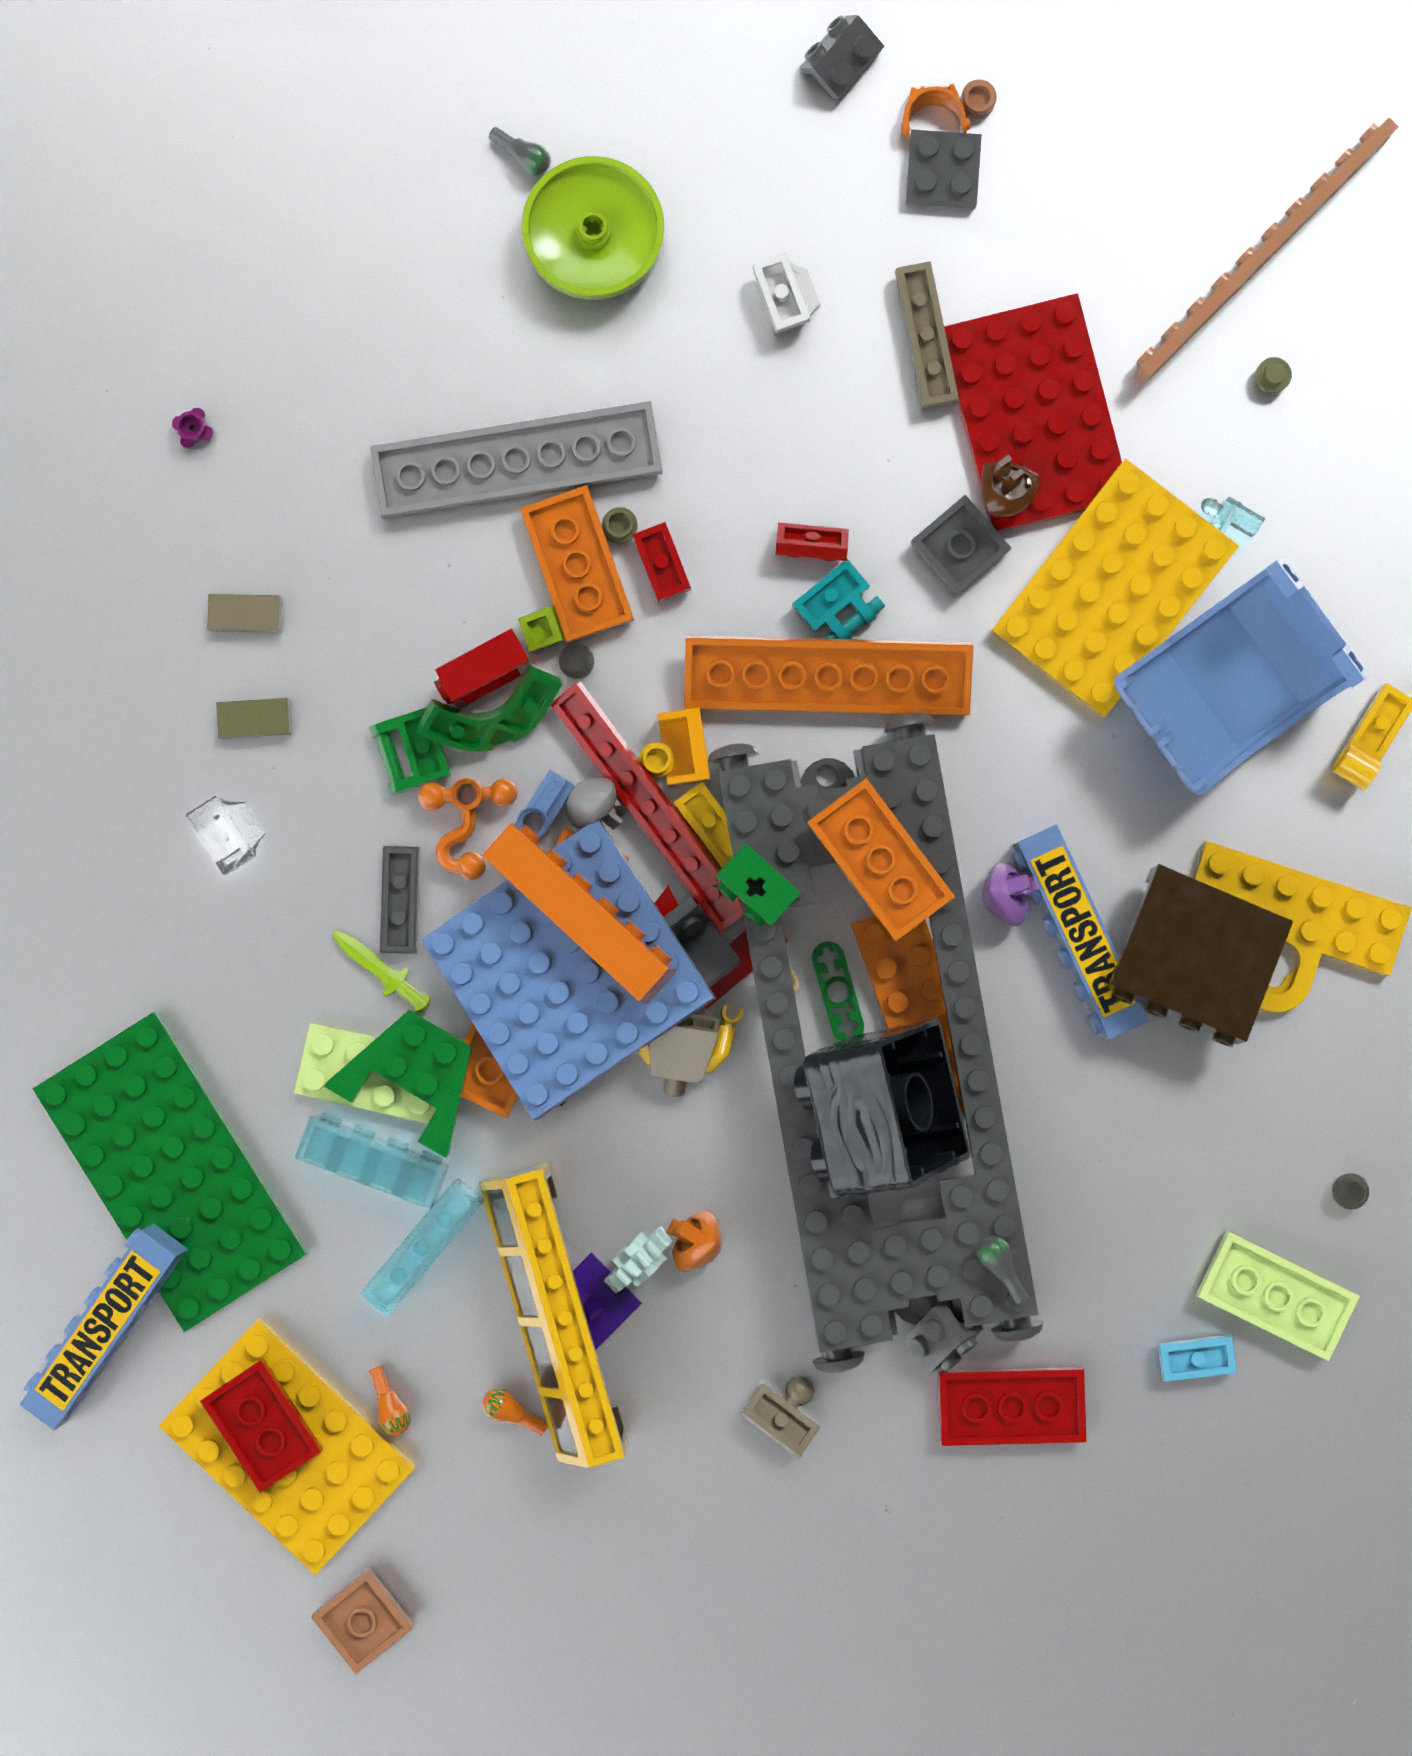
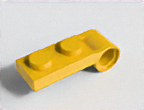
(1373, 736)

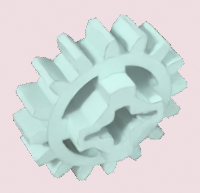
(638, 1259)

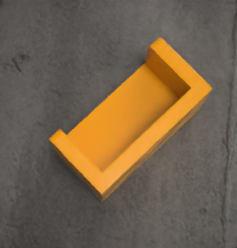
(685, 737)

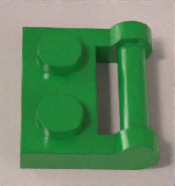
(424, 755)

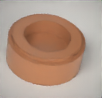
(978, 98)

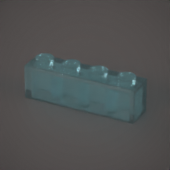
(372, 1160)
(422, 1247)

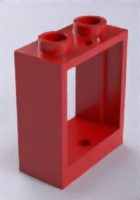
(482, 670)

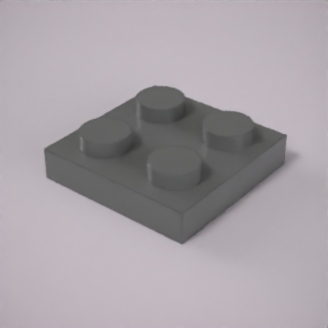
(943, 168)
(960, 545)

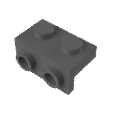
(842, 54)
(941, 1339)

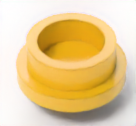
(657, 759)

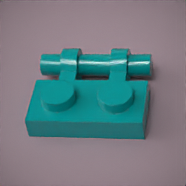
(834, 594)

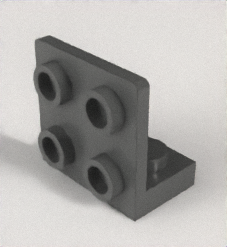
(702, 941)

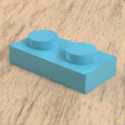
(1197, 1358)

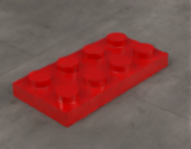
(1012, 1406)

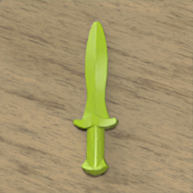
(392, 980)

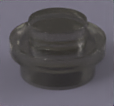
(576, 661)
(1350, 1191)

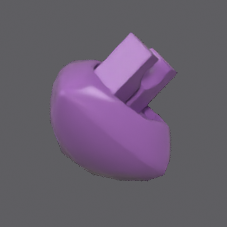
(1006, 893)

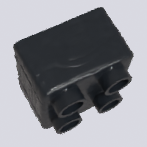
(883, 1109)

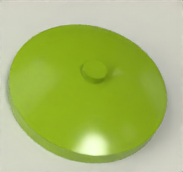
(593, 227)

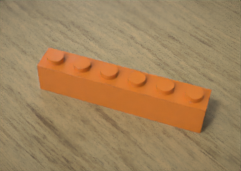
(579, 913)

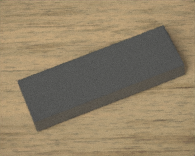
(400, 899)

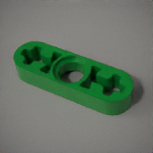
(839, 963)

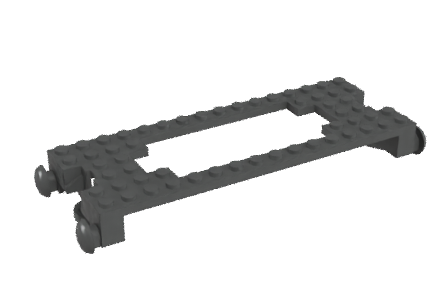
(854, 1270)

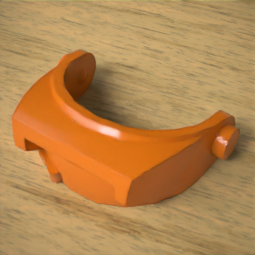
(934, 95)

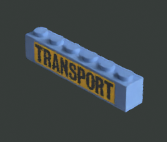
(1078, 929)
(103, 1325)

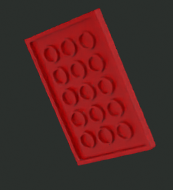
(1036, 395)

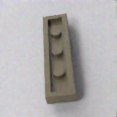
(926, 335)

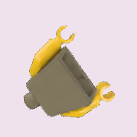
(690, 1050)

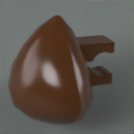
(1008, 487)

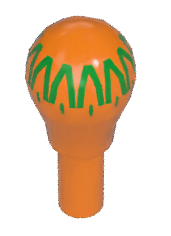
(503, 1407)
(392, 1412)

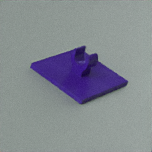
(601, 1305)

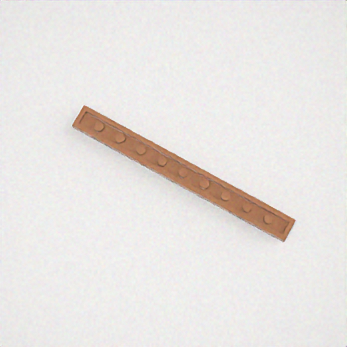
(1274, 238)

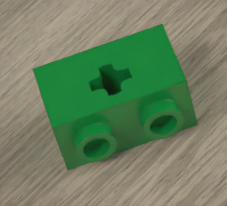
(750, 865)

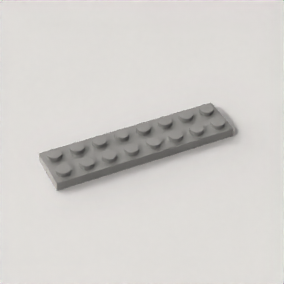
(516, 459)

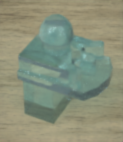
(1232, 513)

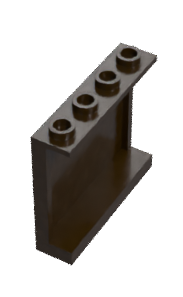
(1199, 956)

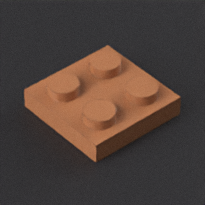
(362, 1620)

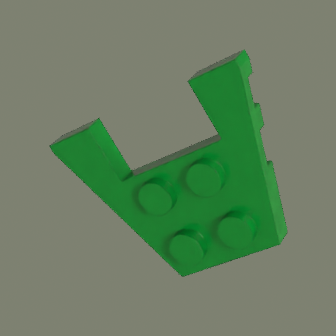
(419, 1060)

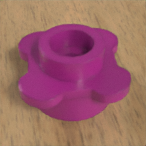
(185, 420)

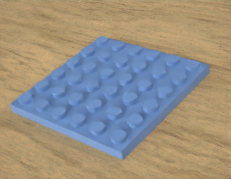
(542, 999)

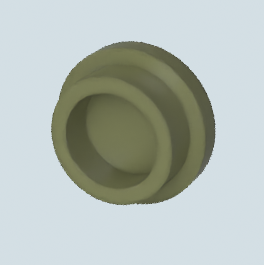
(1273, 375)
(619, 525)

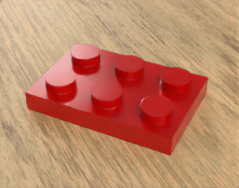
(261, 1425)

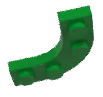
(483, 730)

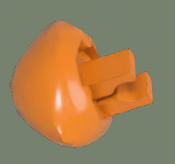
(696, 1242)

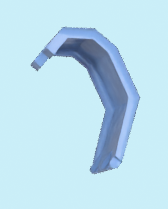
(1239, 676)

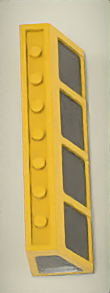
(552, 1318)

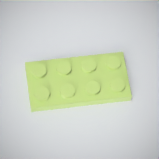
(328, 1052)
(1277, 1295)

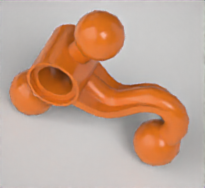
(433, 796)

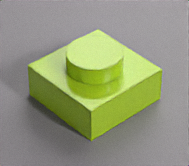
(541, 629)

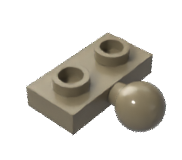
(781, 1417)

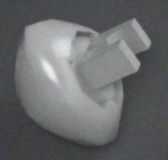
(595, 801)

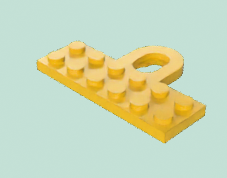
(1324, 914)

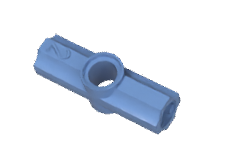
(547, 802)

